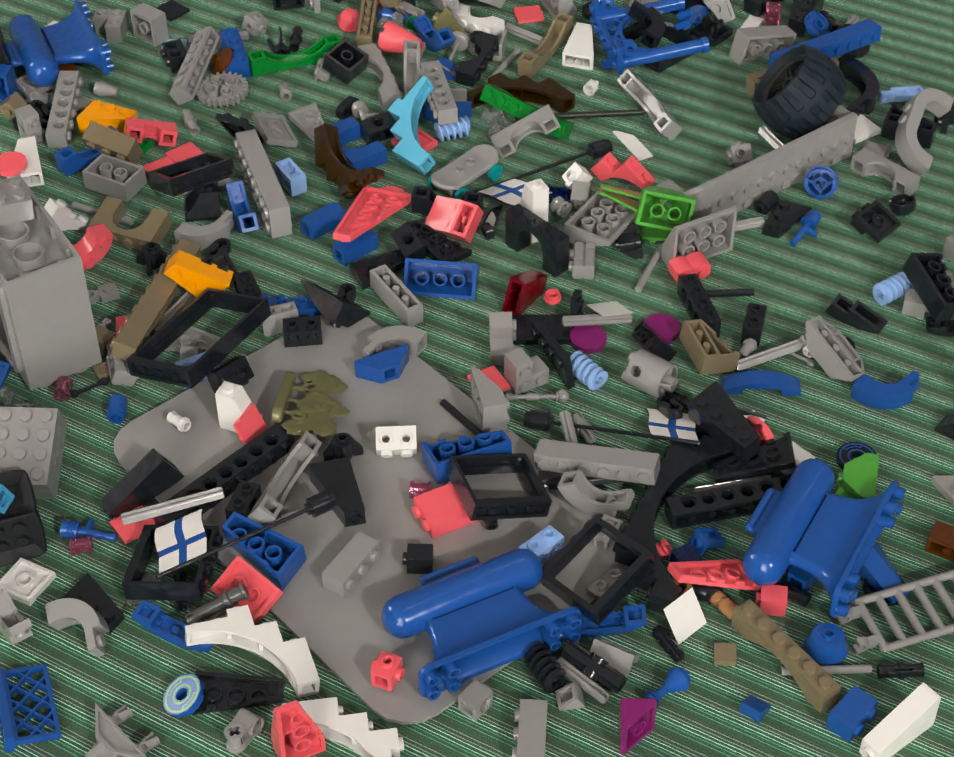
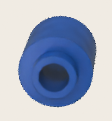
(117, 408)

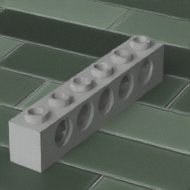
(194, 65)
(441, 97)
(63, 109)

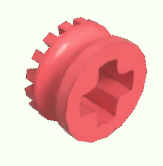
(663, 548)

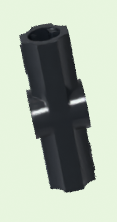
(594, 666)

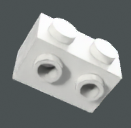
(396, 441)

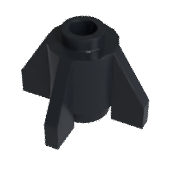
(630, 242)
(152, 256)
(342, 446)

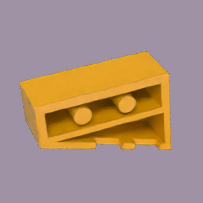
(104, 114)
(196, 275)

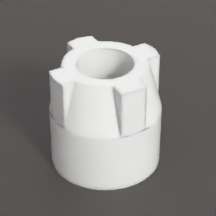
(590, 87)

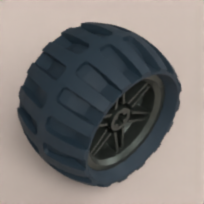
(799, 92)

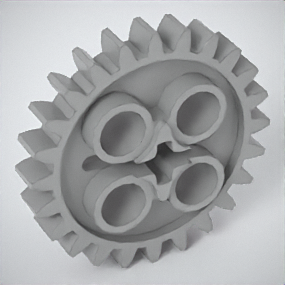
(222, 89)

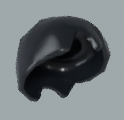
(902, 204)

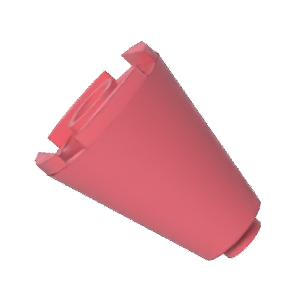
(393, 38)

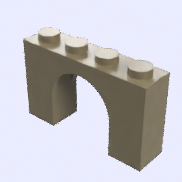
(151, 230)

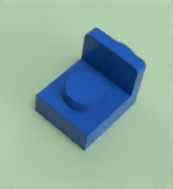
(706, 538)

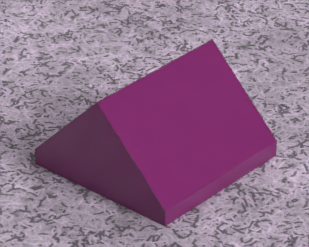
(635, 721)

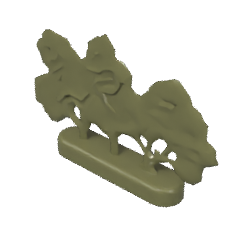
(314, 408)

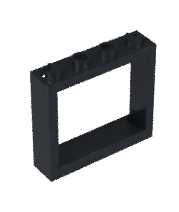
(671, 33)
(191, 173)
(498, 508)
(137, 589)
(618, 590)

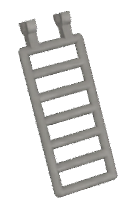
(902, 641)

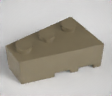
(112, 143)
(706, 350)

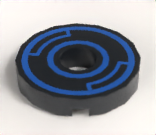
(850, 450)

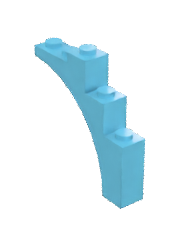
(405, 129)

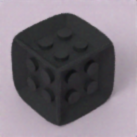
(21, 524)

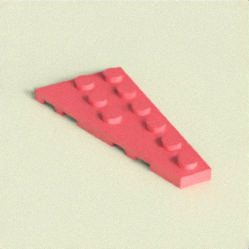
(368, 210)

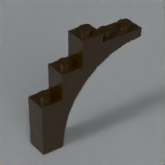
(527, 90)
(339, 170)

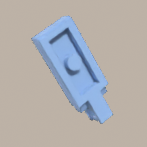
(899, 94)

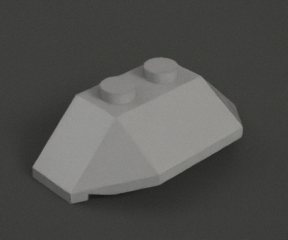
(833, 351)

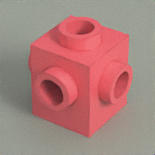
(387, 671)

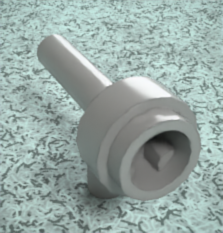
(360, 110)

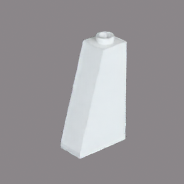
(579, 48)
(33, 174)
(536, 199)
(903, 724)

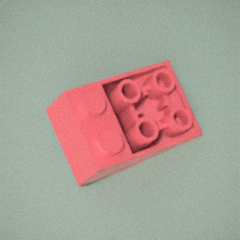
(454, 218)

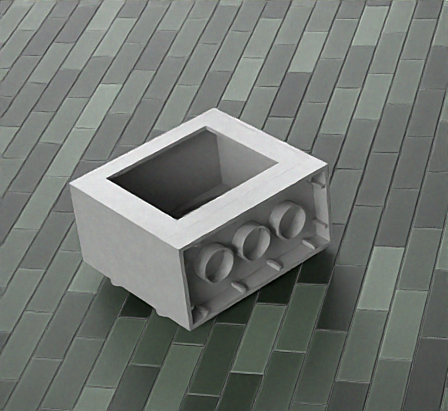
(44, 301)

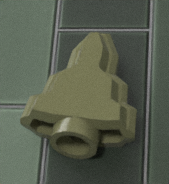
(446, 19)

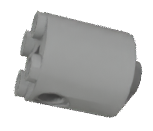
(650, 373)

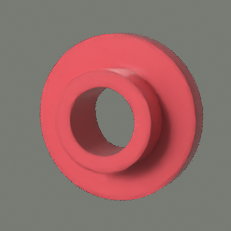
(552, 297)

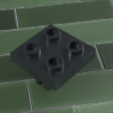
(713, 30)

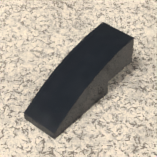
(856, 315)

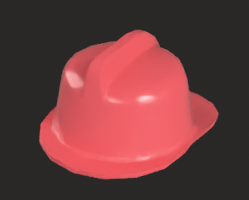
(348, 20)

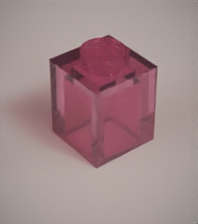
(773, 13)

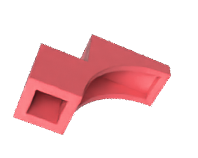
(629, 170)

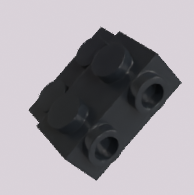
(874, 221)

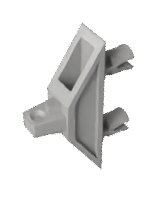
(113, 741)

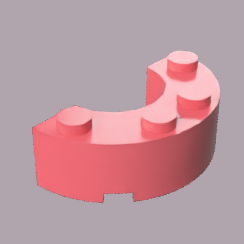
(94, 245)

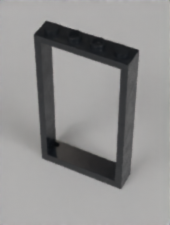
(142, 361)

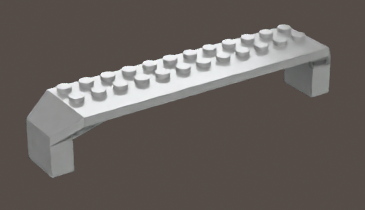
(775, 169)

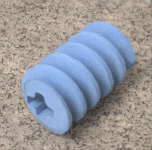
(447, 130)
(891, 288)
(587, 371)

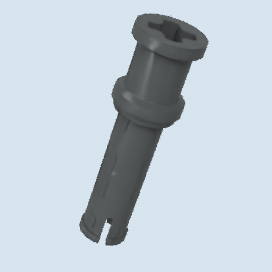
(227, 599)

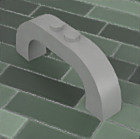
(906, 133)

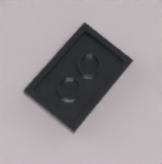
(235, 125)

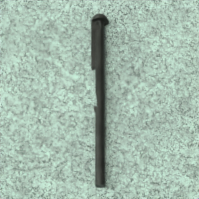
(594, 114)

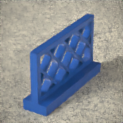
(8, 720)

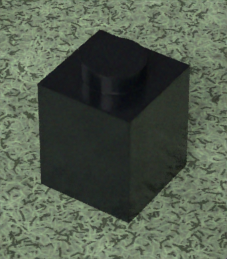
(419, 558)

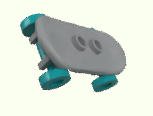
(465, 169)

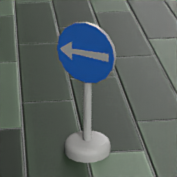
(460, 44)

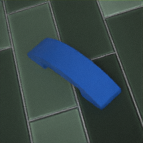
(761, 380)
(616, 622)
(164, 626)

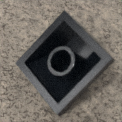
(203, 203)

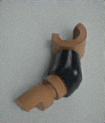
(711, 595)

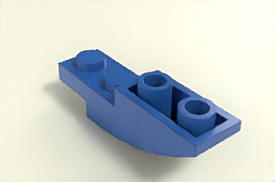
(690, 16)

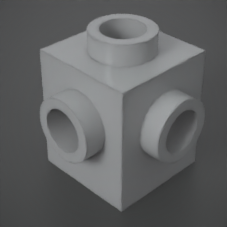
(255, 23)
(738, 154)

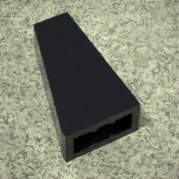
(340, 479)
(141, 484)

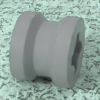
(560, 207)

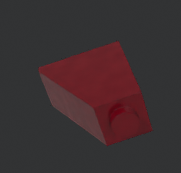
(523, 291)

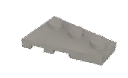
(307, 119)

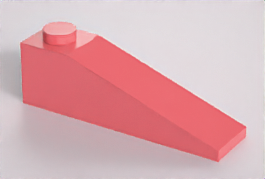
(295, 732)

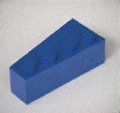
(437, 455)
(268, 551)

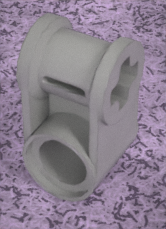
(242, 730)

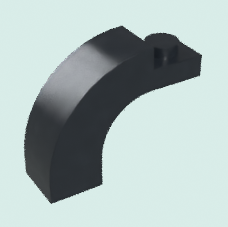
(651, 20)

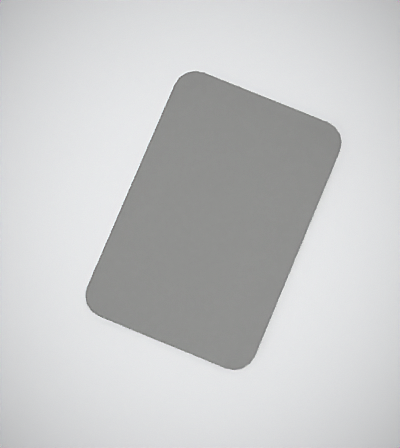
(349, 629)

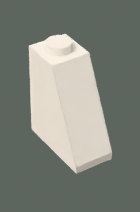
(230, 403)

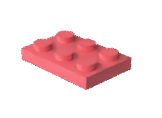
(262, 592)

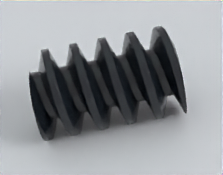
(545, 668)

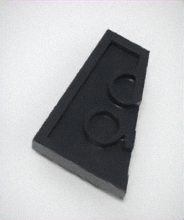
(783, 218)
(394, 260)
(92, 594)

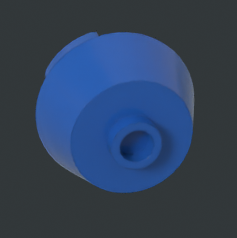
(821, 182)
(826, 644)

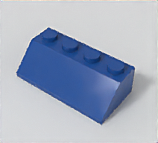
(239, 62)
(441, 278)

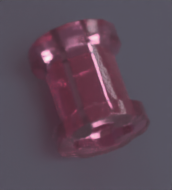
(63, 388)
(419, 488)
(81, 545)

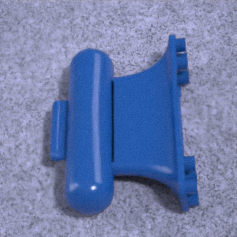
(54, 45)
(817, 532)
(477, 618)

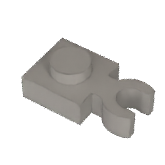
(104, 293)
(617, 523)

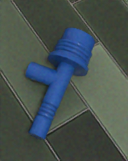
(809, 224)
(74, 529)

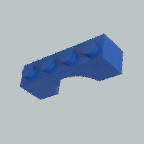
(71, 161)

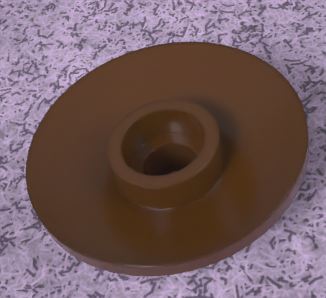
(221, 60)

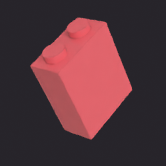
(440, 511)

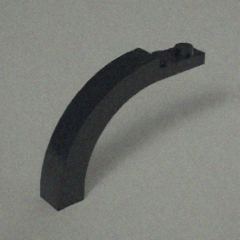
(864, 80)

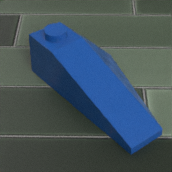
(880, 571)

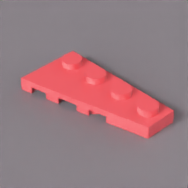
(713, 573)

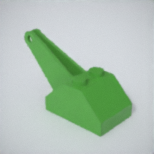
(657, 205)
(859, 477)

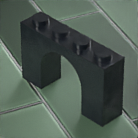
(554, 242)

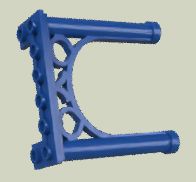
(625, 52)

